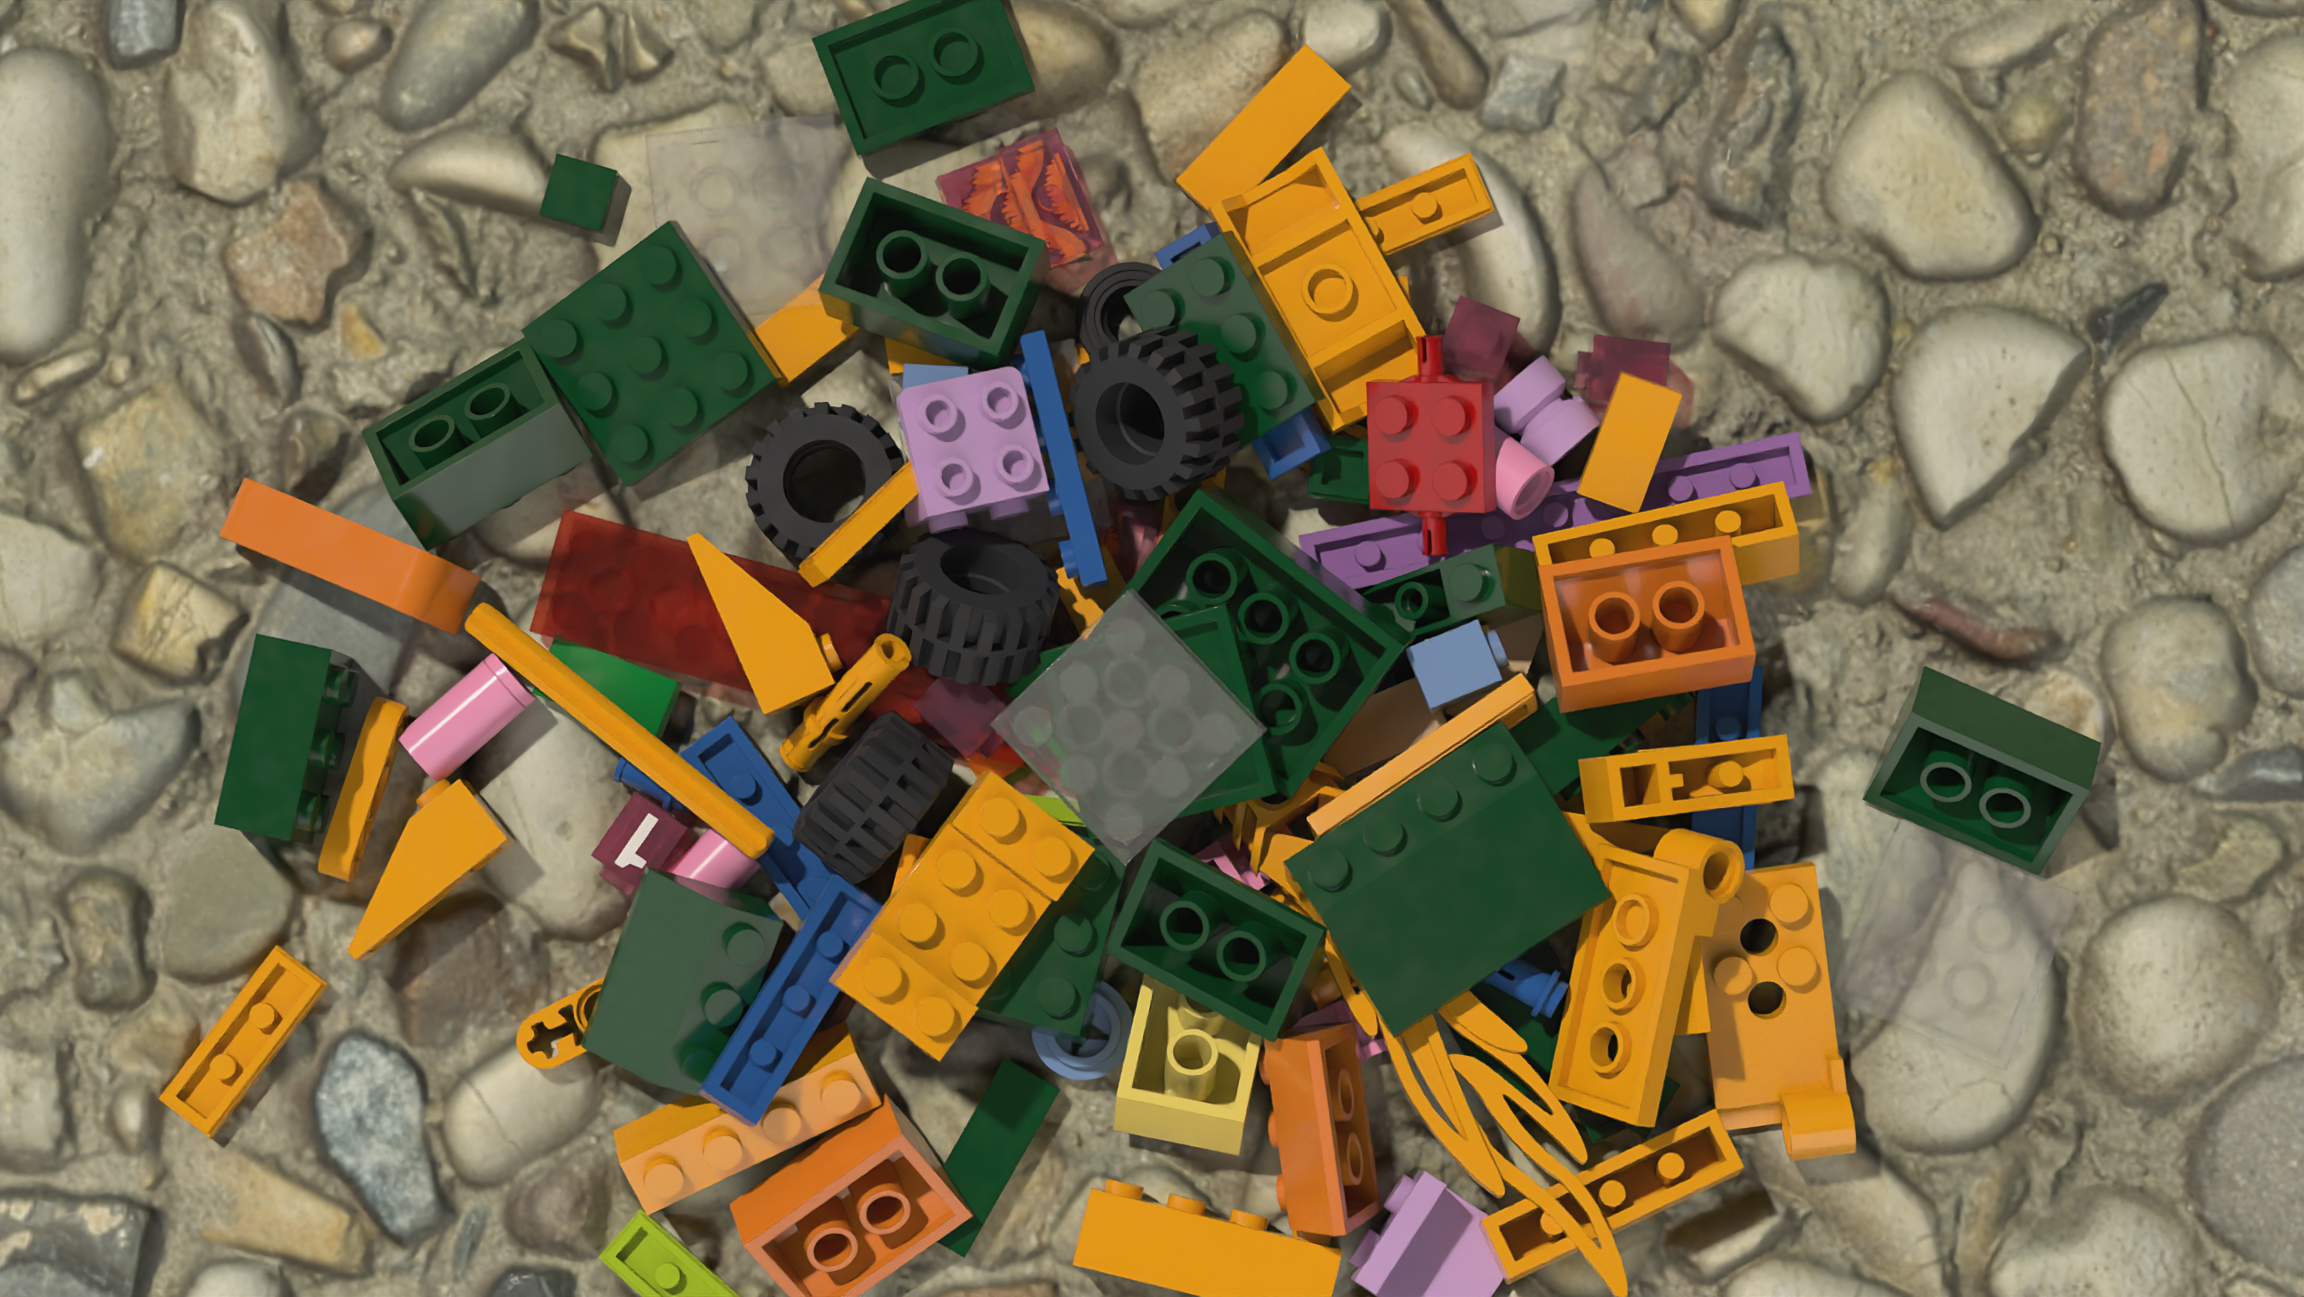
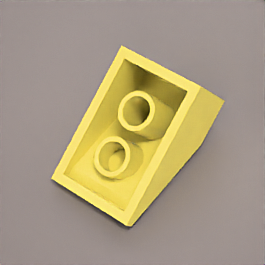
(1186, 1072)

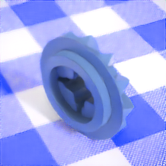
(1095, 1057)

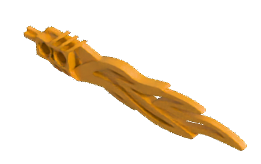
(1468, 1146)

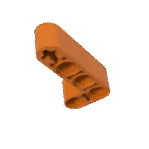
(350, 556)

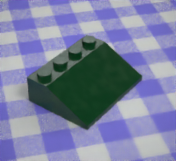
(1303, 632)
(1446, 879)

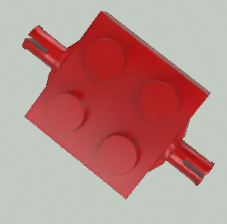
(1431, 445)

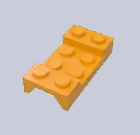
(1325, 283)
(961, 914)

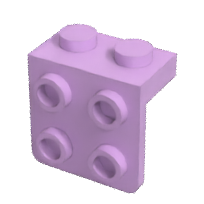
(970, 449)
(1426, 1246)

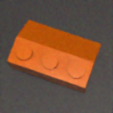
(1646, 623)
(1321, 1128)
(850, 1207)

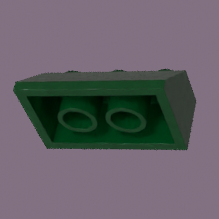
(476, 444)
(1983, 771)
(1219, 941)
(680, 978)

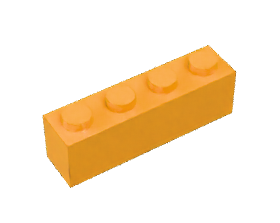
(1755, 518)
(700, 1144)
(1625, 1190)
(1200, 1252)

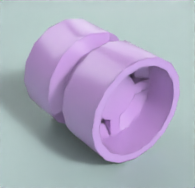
(1542, 414)

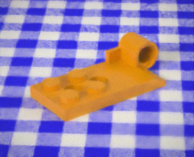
(1650, 932)
(1784, 1061)

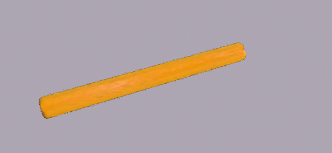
(619, 730)

